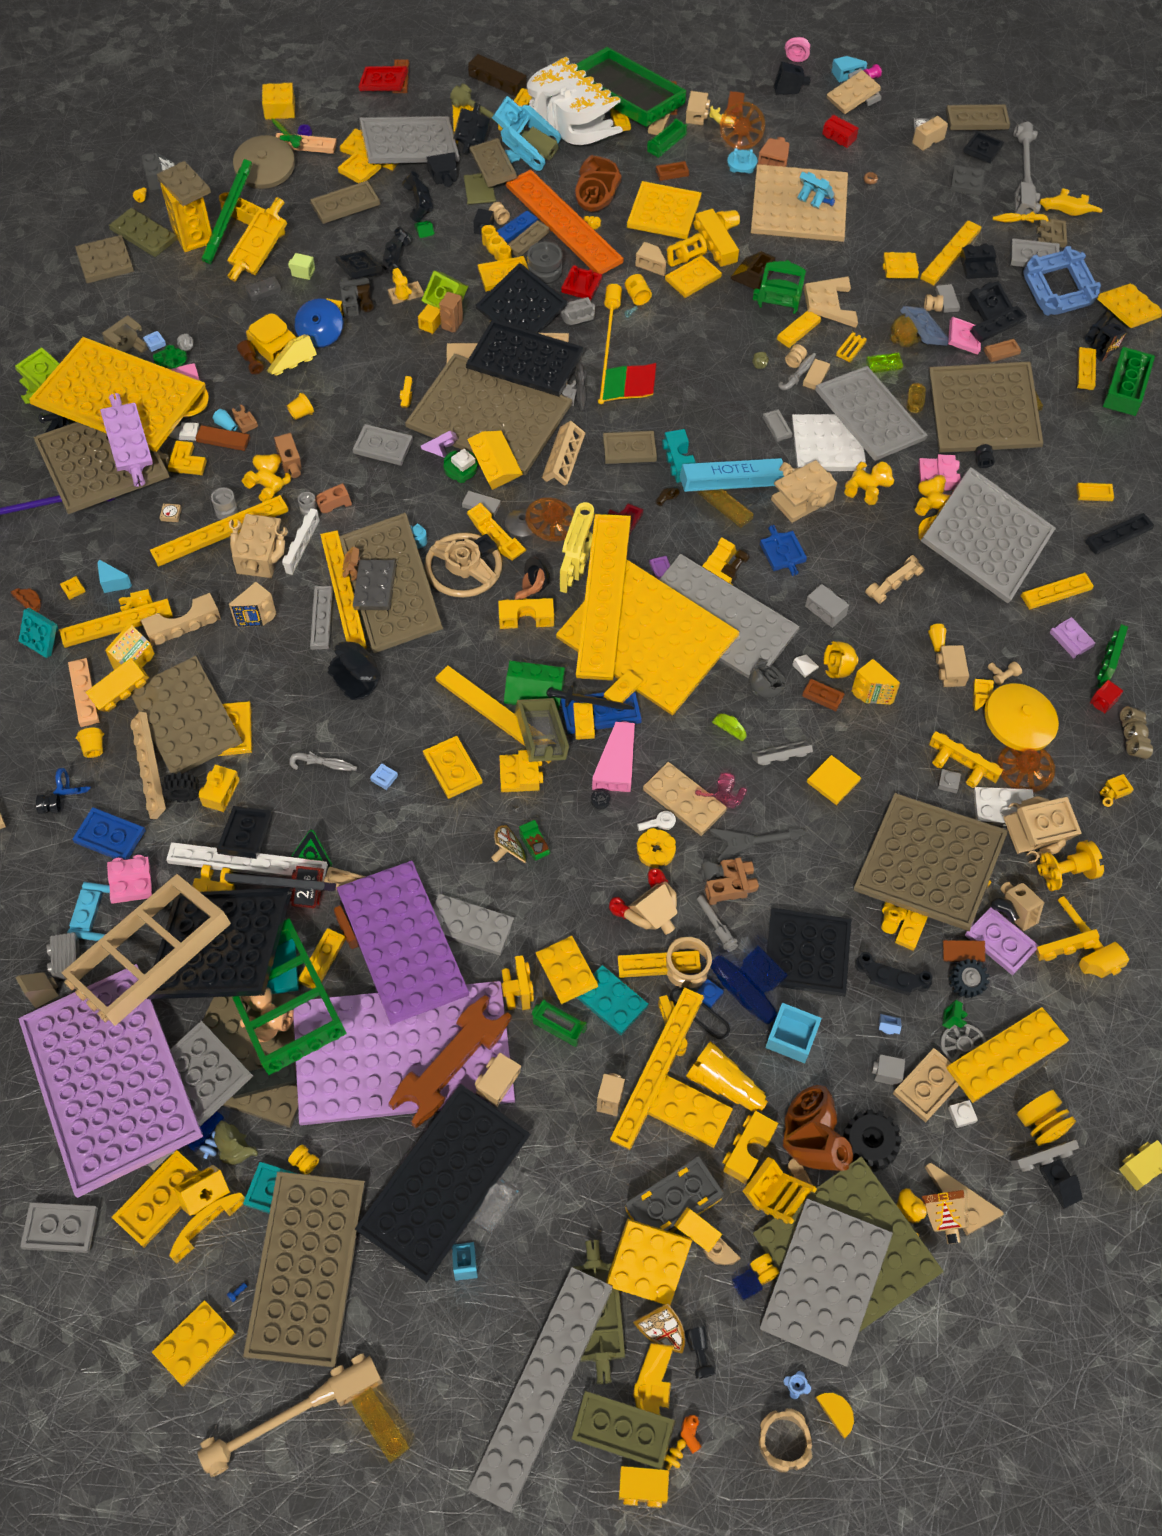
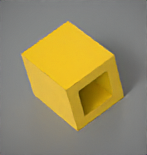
(429, 319)

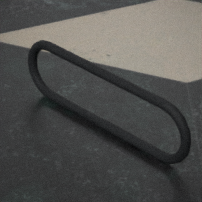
(711, 1011)

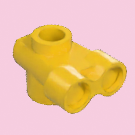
(892, 917)

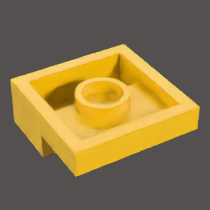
(518, 773)

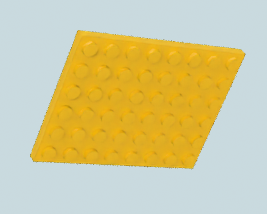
(96, 371)
(661, 639)

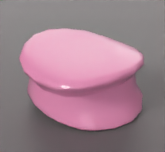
(797, 49)

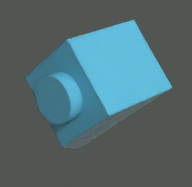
(846, 65)

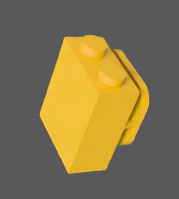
(269, 336)

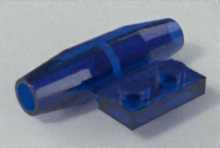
(751, 982)

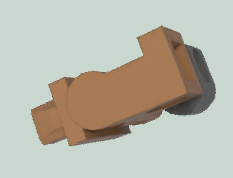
(734, 881)

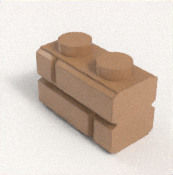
(451, 312)

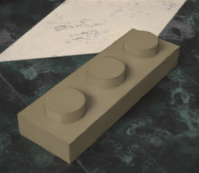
(528, 238)

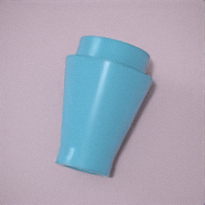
(224, 420)

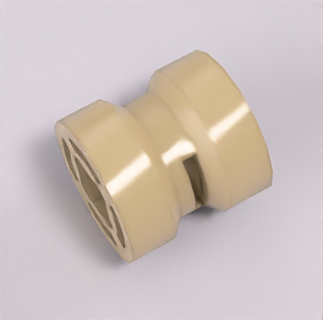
(501, 215)
(933, 303)
(795, 356)

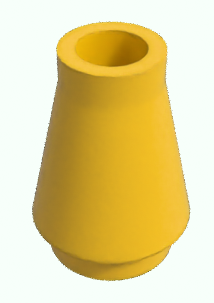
(938, 636)

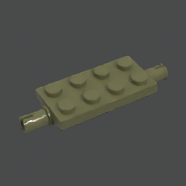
(607, 1338)

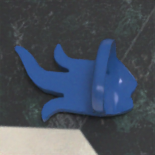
(67, 790)

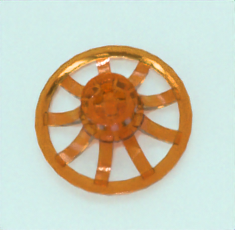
(742, 125)
(551, 514)
(1027, 763)

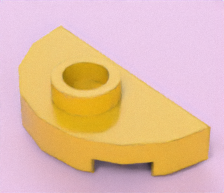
(406, 394)

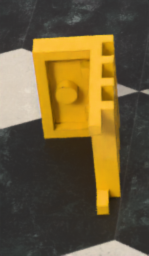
(769, 1186)

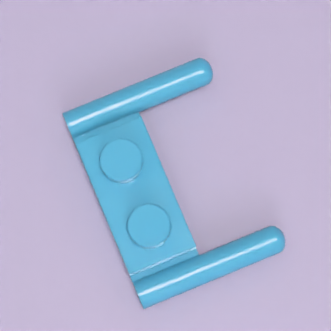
(86, 911)

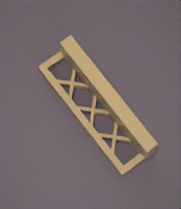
(561, 449)

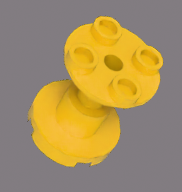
(1084, 860)

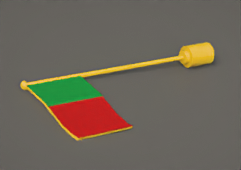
(625, 380)

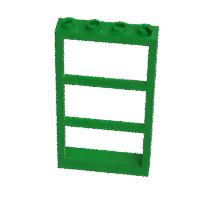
(308, 1043)

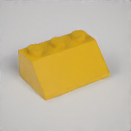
(495, 458)

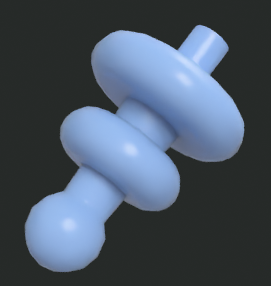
(208, 1150)

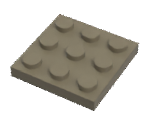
(104, 259)

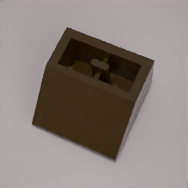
(752, 270)

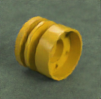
(1046, 1118)

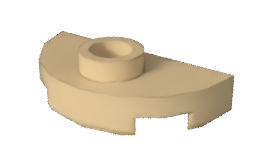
(722, 1254)

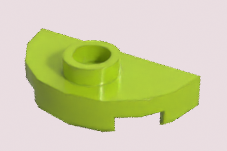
(730, 725)

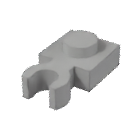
(570, 392)

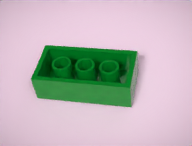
(1129, 381)

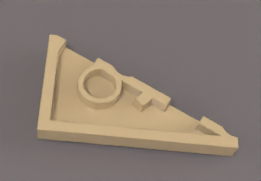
(979, 1210)

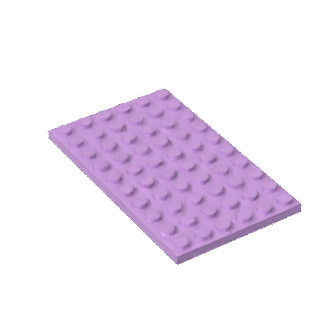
(364, 1067)
(107, 1085)

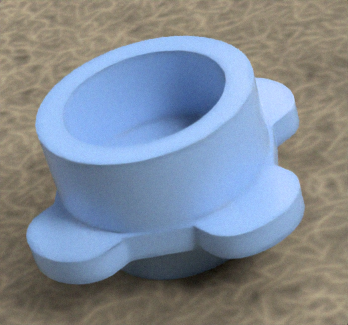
(803, 1387)

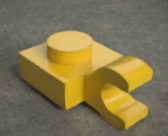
(137, 599)

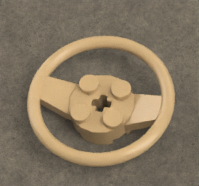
(462, 560)

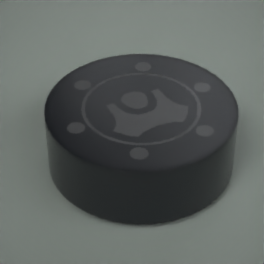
(600, 799)

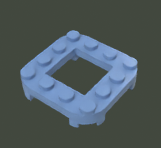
(1050, 302)

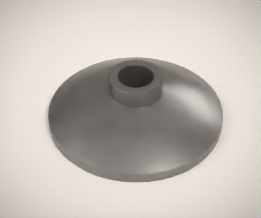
(516, 523)

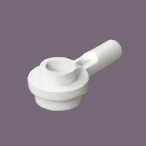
(665, 820)

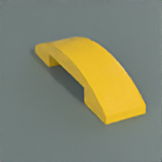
(486, 525)
(182, 1246)

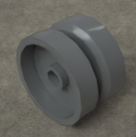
(545, 261)

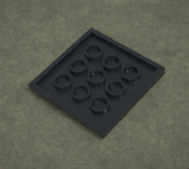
(522, 301)
(810, 950)

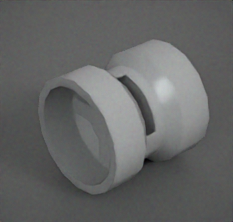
(306, 501)

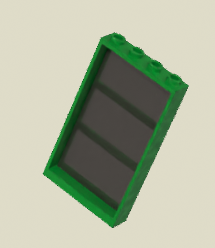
(641, 92)

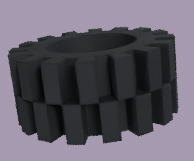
(180, 787)

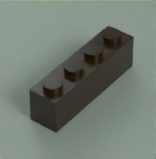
(497, 75)

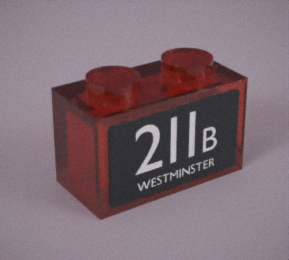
(306, 897)

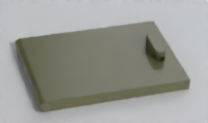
(477, 190)

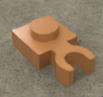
(244, 420)

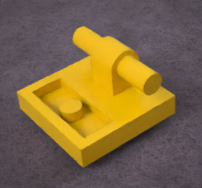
(521, 986)

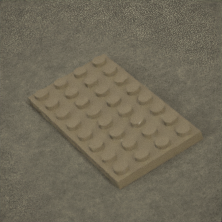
(412, 602)
(305, 1270)

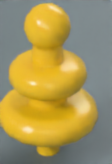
(140, 194)
(592, 221)
(675, 1453)

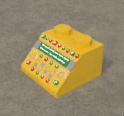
(129, 645)
(875, 684)

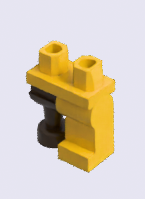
(719, 559)

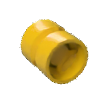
(638, 289)

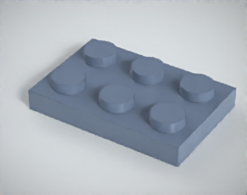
(926, 326)

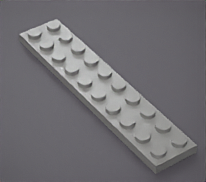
(540, 1390)

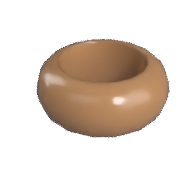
(870, 181)

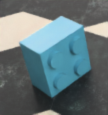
(793, 1033)

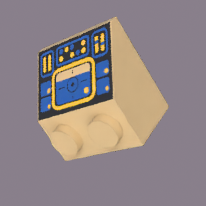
(253, 607)

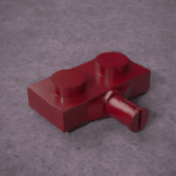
(630, 510)

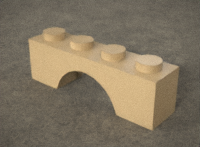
(163, 629)

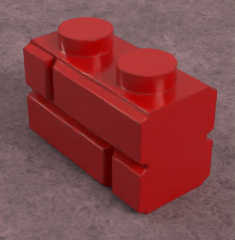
(840, 131)

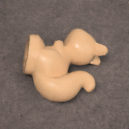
(263, 1005)

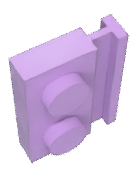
(1072, 637)

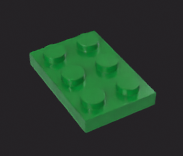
(1112, 656)

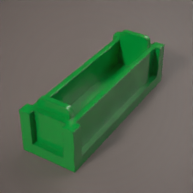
(667, 138)

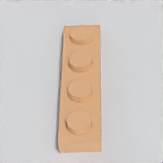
(314, 144)
(82, 682)

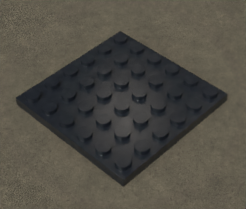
(239, 957)

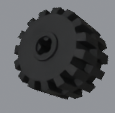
(884, 1135)

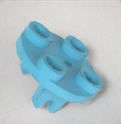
(742, 161)

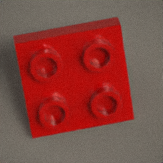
(581, 282)

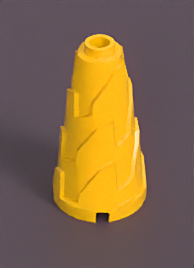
(724, 1077)

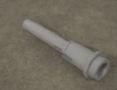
(722, 932)

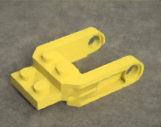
(576, 548)

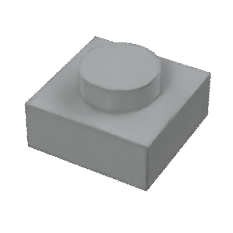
(949, 781)

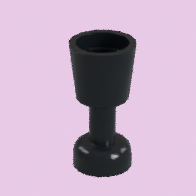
(697, 1344)

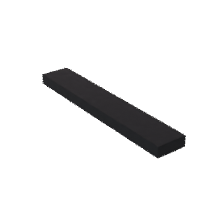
(280, 882)

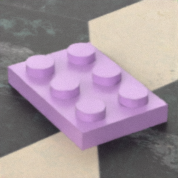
(1002, 940)

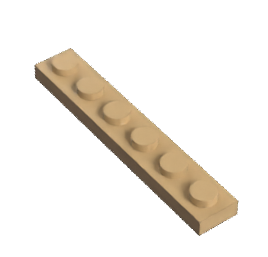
(148, 765)

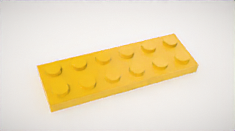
(1007, 1054)

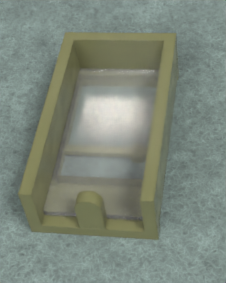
(541, 729)

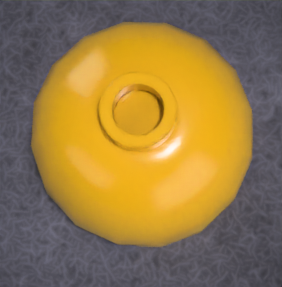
(840, 659)

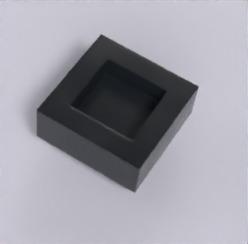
(486, 545)

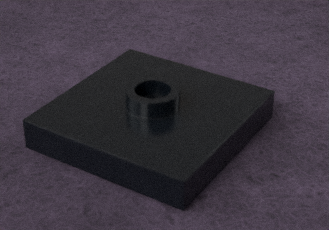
(983, 147)

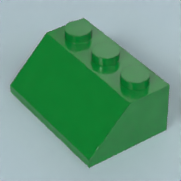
(532, 682)

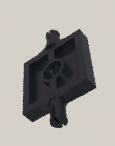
(471, 128)

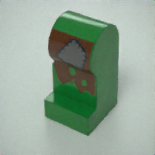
(534, 840)

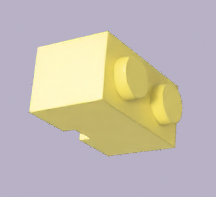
(1144, 1166)

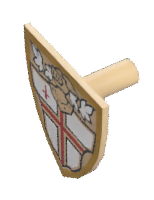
(507, 843)
(663, 1327)

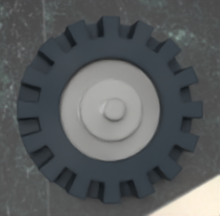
(969, 978)

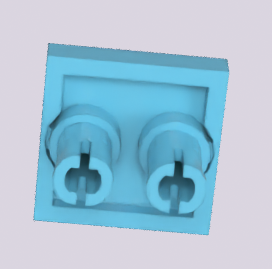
(821, 188)

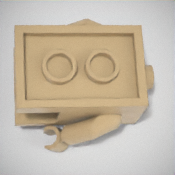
(803, 490)
(257, 545)
(1041, 825)

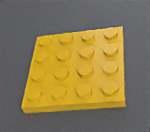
(664, 210)

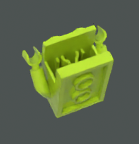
(35, 371)

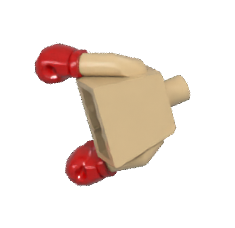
(652, 908)

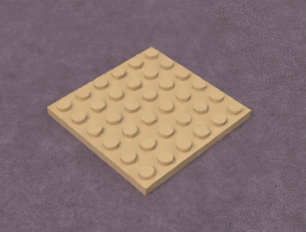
(782, 214)

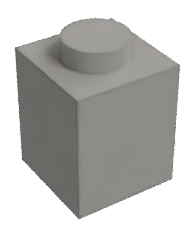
(888, 1070)

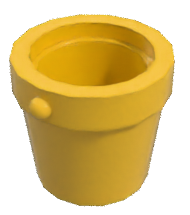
(729, 218)
(300, 407)
(90, 742)

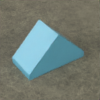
(111, 578)
(464, 1261)

